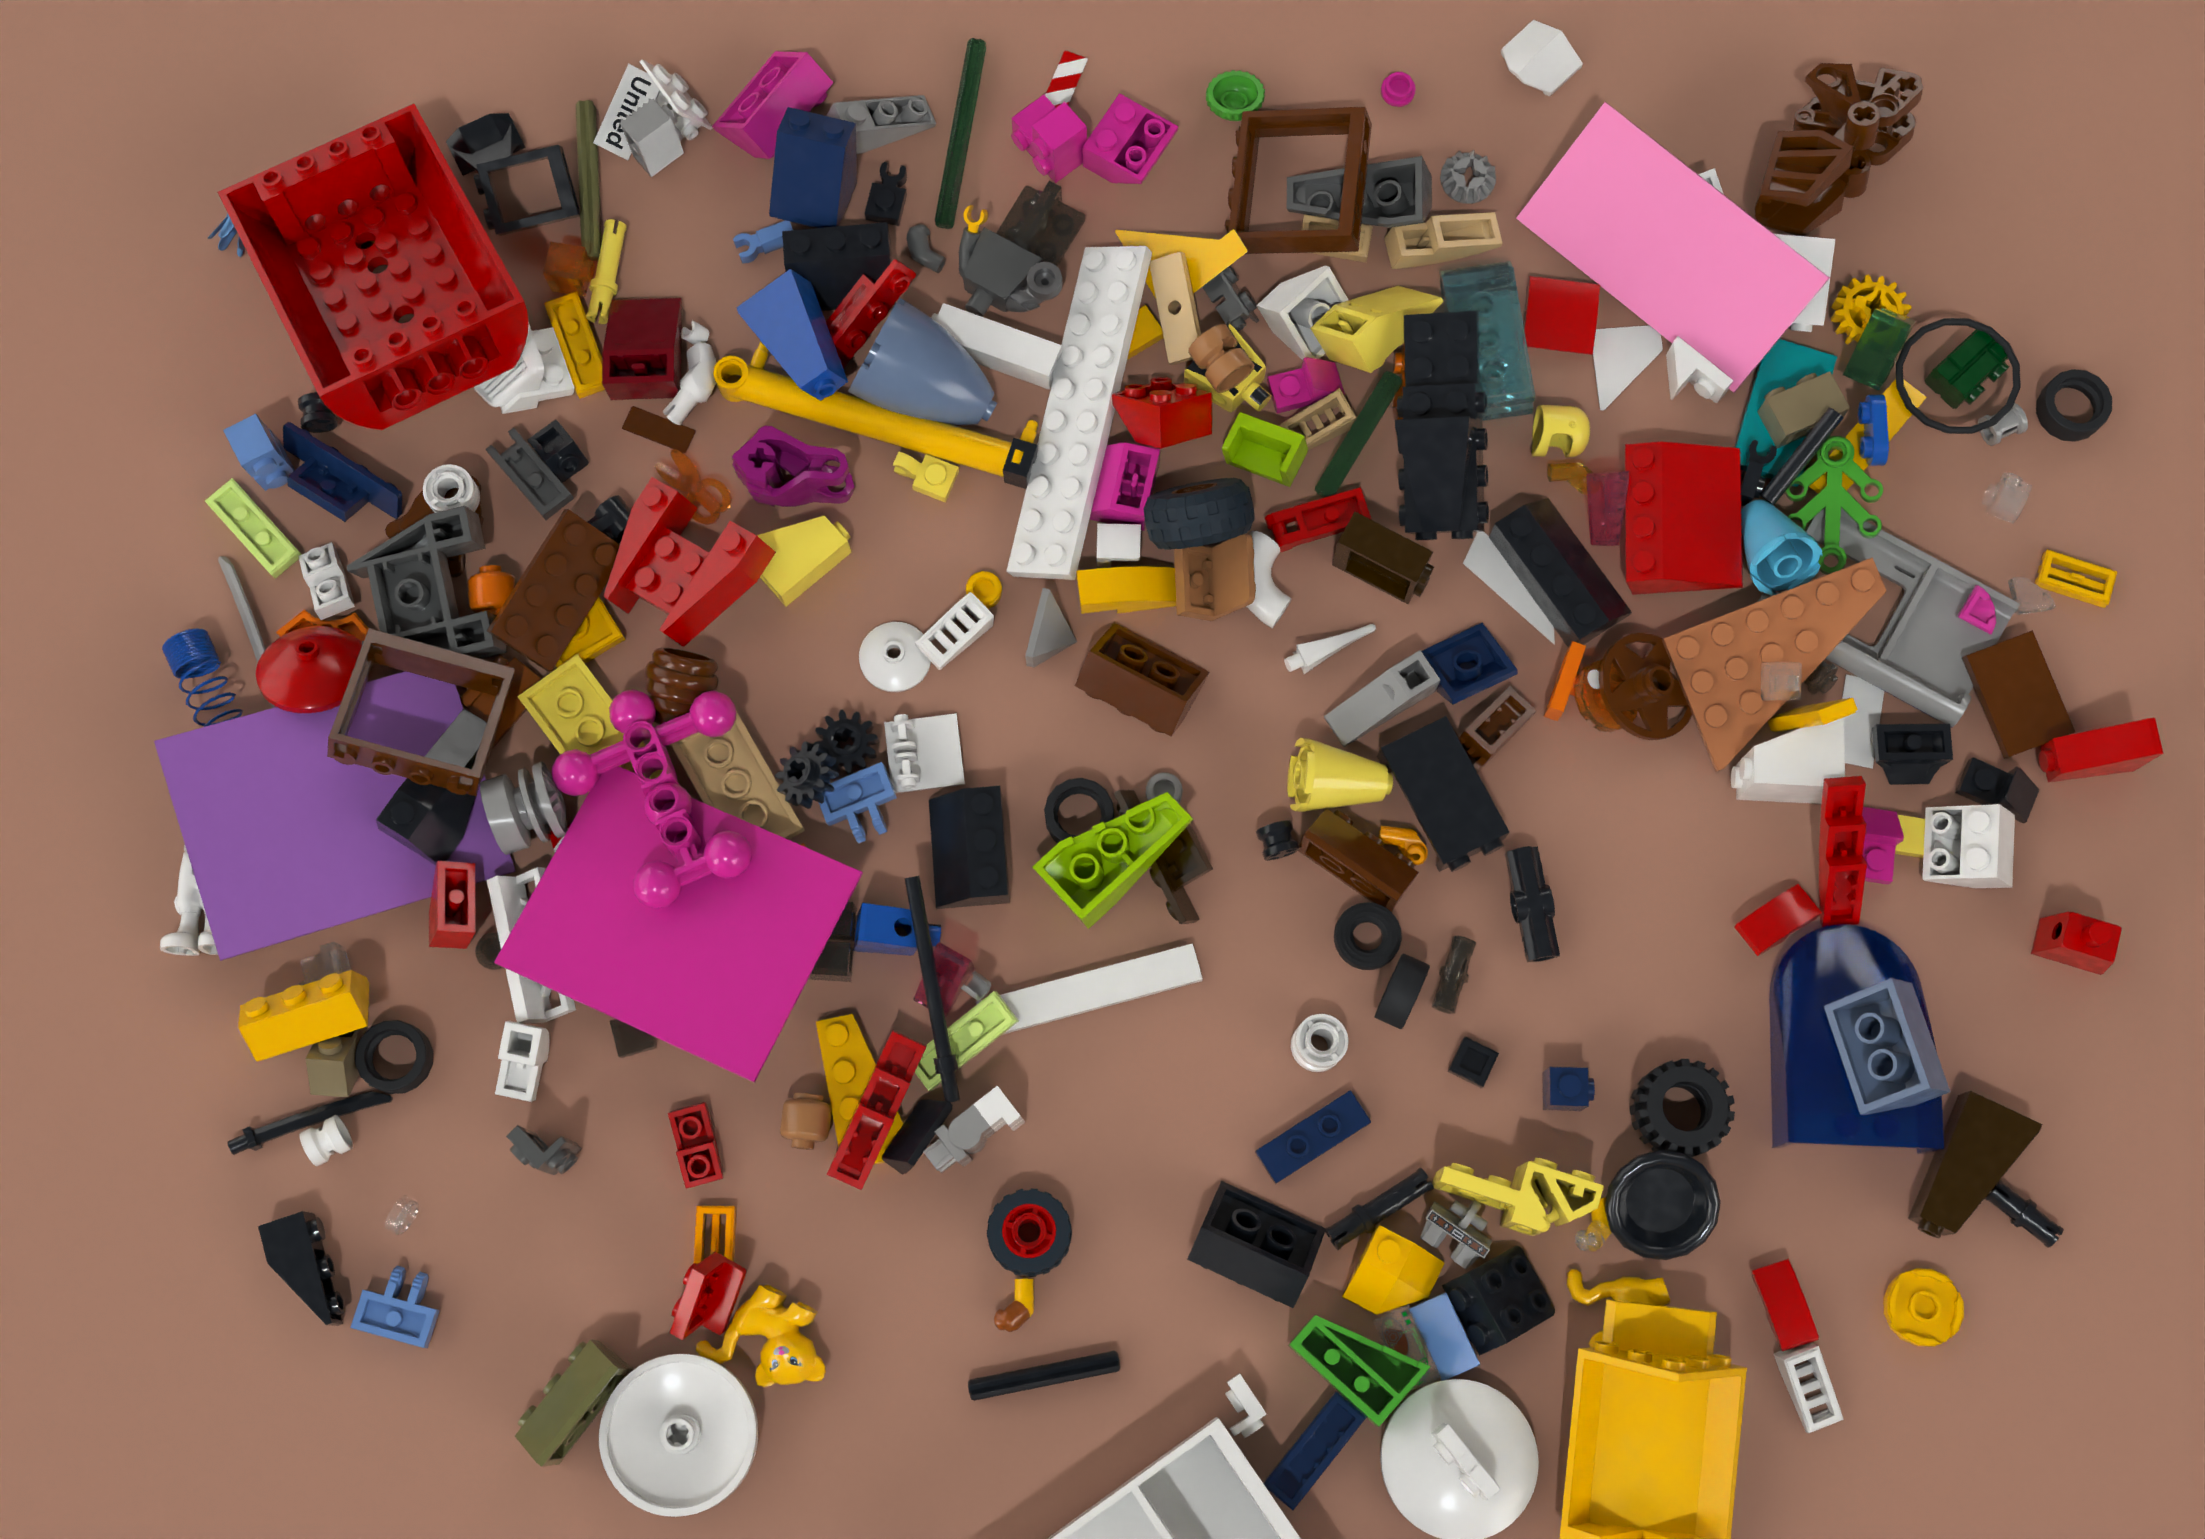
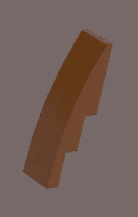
(1495, 727)

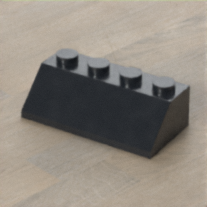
(1558, 572)

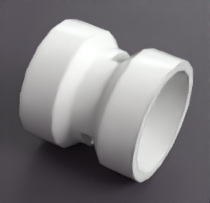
(321, 1143)

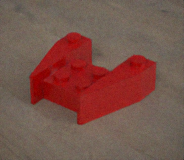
(676, 573)

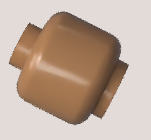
(805, 1120)

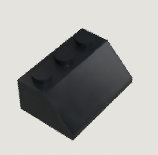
(837, 257)
(969, 848)
(1257, 1244)

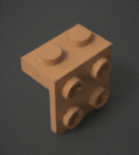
(1215, 578)

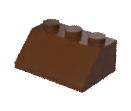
(1141, 679)
(1358, 859)

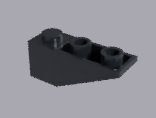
(298, 1256)

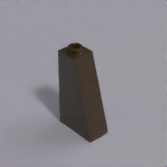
(1978, 1150)

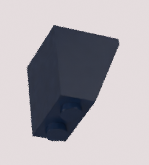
(813, 169)

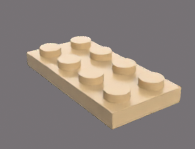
(737, 779)

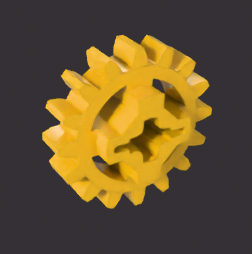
(1855, 313)

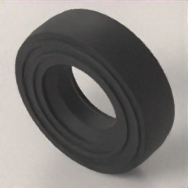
(1383, 920)

